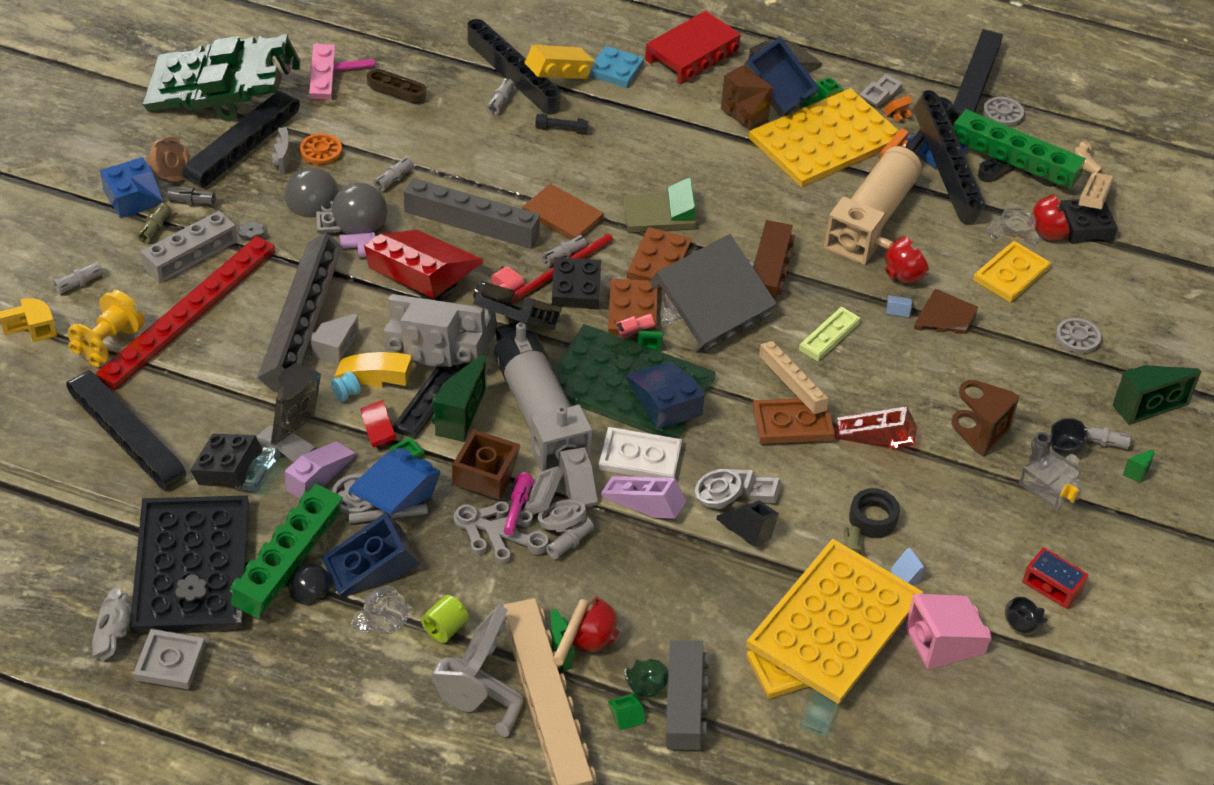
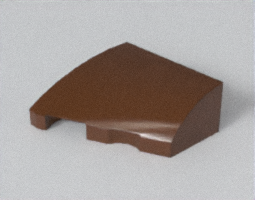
(946, 313)

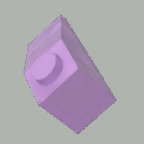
(317, 467)
(647, 495)

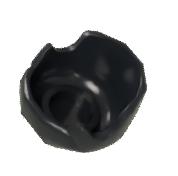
(1068, 437)
(309, 584)
(1024, 616)

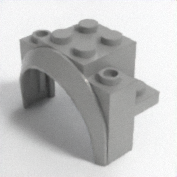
(430, 330)

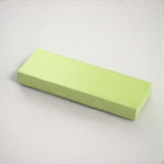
(829, 334)

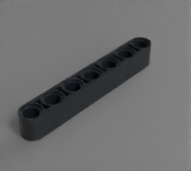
(512, 66)
(977, 73)
(241, 139)
(949, 157)
(126, 429)

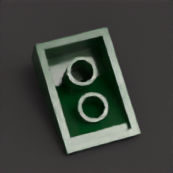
(1154, 391)
(460, 400)

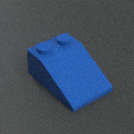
(397, 482)

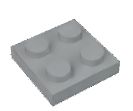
(169, 659)

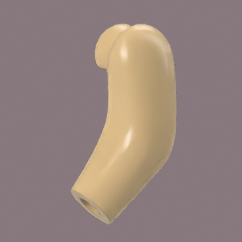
(1090, 165)

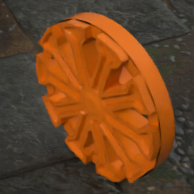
(321, 148)

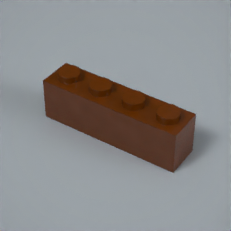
(773, 255)

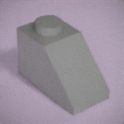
(334, 338)
(578, 476)

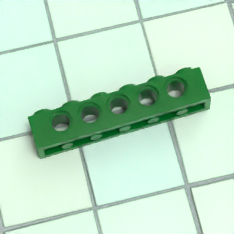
(1018, 149)
(285, 551)

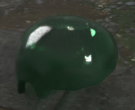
(647, 677)

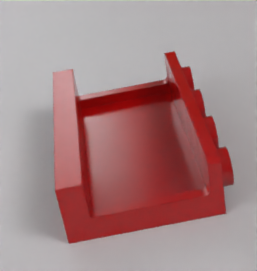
(694, 45)

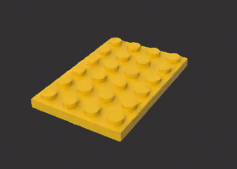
(824, 137)
(834, 621)

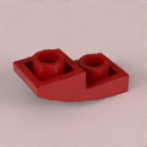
(378, 424)

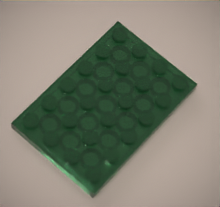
(596, 372)

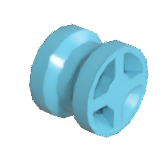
(345, 386)

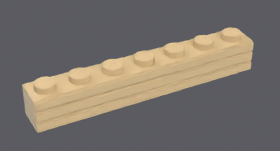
(793, 377)

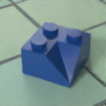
(131, 187)

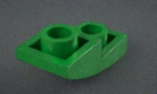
(827, 88)
(557, 629)

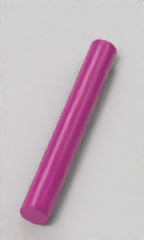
(352, 65)

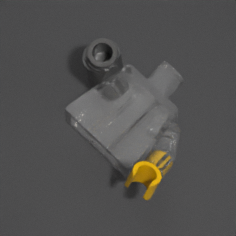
(1050, 474)

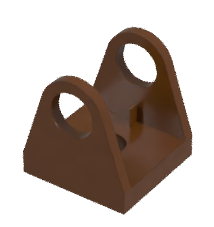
(991, 413)

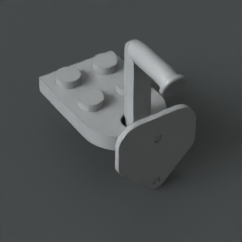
(469, 685)

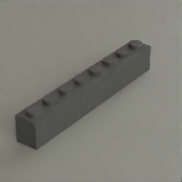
(300, 309)

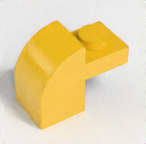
(32, 315)

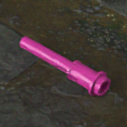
(523, 484)

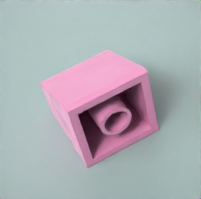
(946, 629)

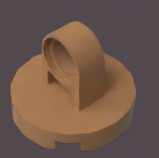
(168, 159)

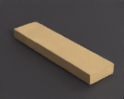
(1096, 190)

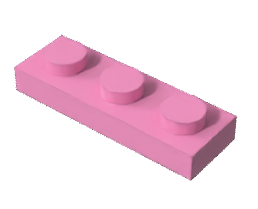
(322, 71)

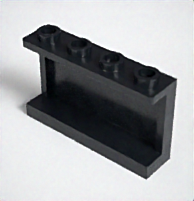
(532, 312)

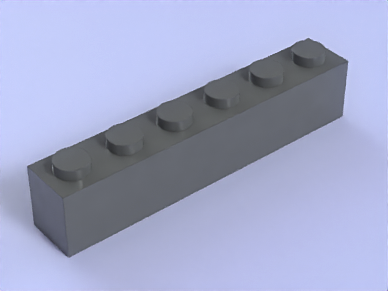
(472, 213)

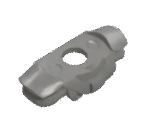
(119, 611)

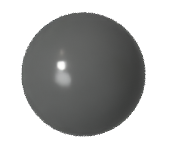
(309, 191)
(359, 209)

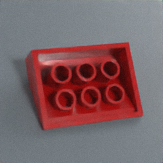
(419, 260)

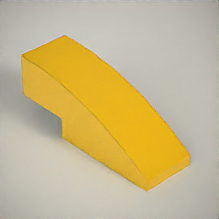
(377, 368)

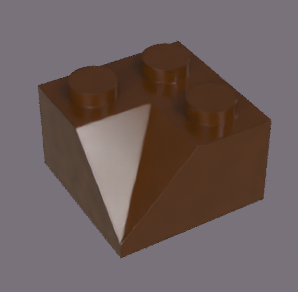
(746, 97)
(485, 464)

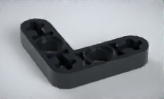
(992, 170)

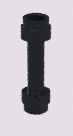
(543, 121)

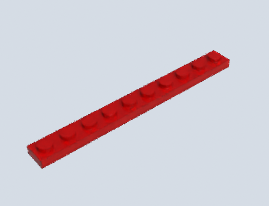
(185, 313)

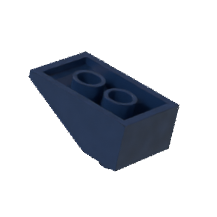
(667, 394)
(370, 557)

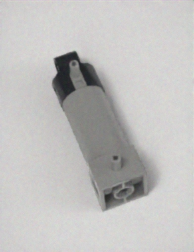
(539, 395)

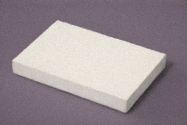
(640, 454)

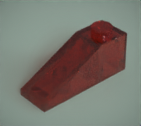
(880, 428)

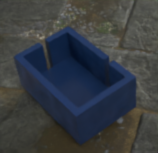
(785, 73)

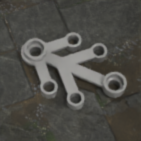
(495, 528)

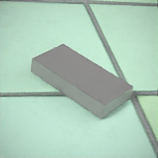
(543, 490)

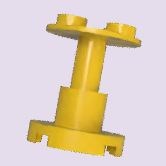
(116, 316)

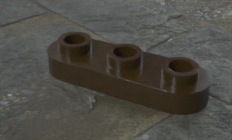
(396, 85)

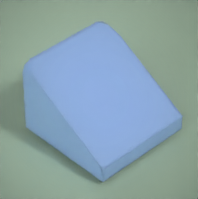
(898, 306)
(908, 567)

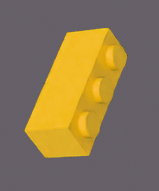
(559, 62)

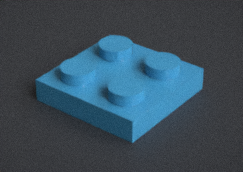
(616, 66)

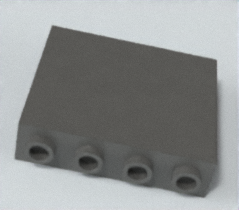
(715, 292)

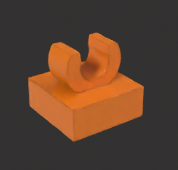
(899, 106)

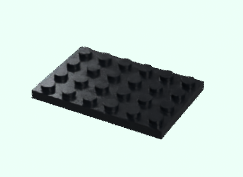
(183, 540)

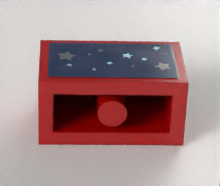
(1055, 578)

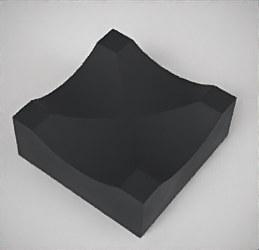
(1088, 222)
(576, 282)
(226, 459)

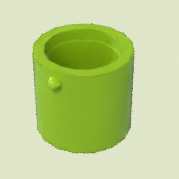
(445, 618)

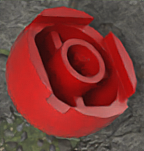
(1050, 221)
(905, 262)
(597, 627)

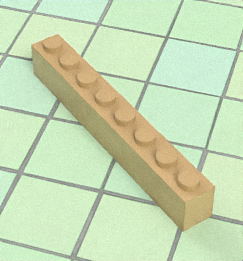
(546, 696)

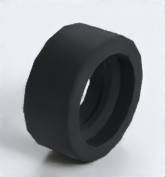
(878, 498)

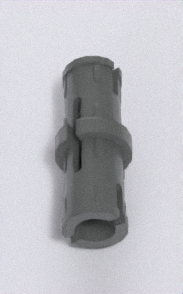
(191, 196)

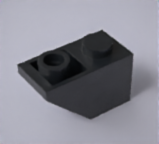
(751, 521)

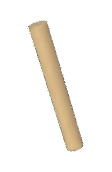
(570, 632)

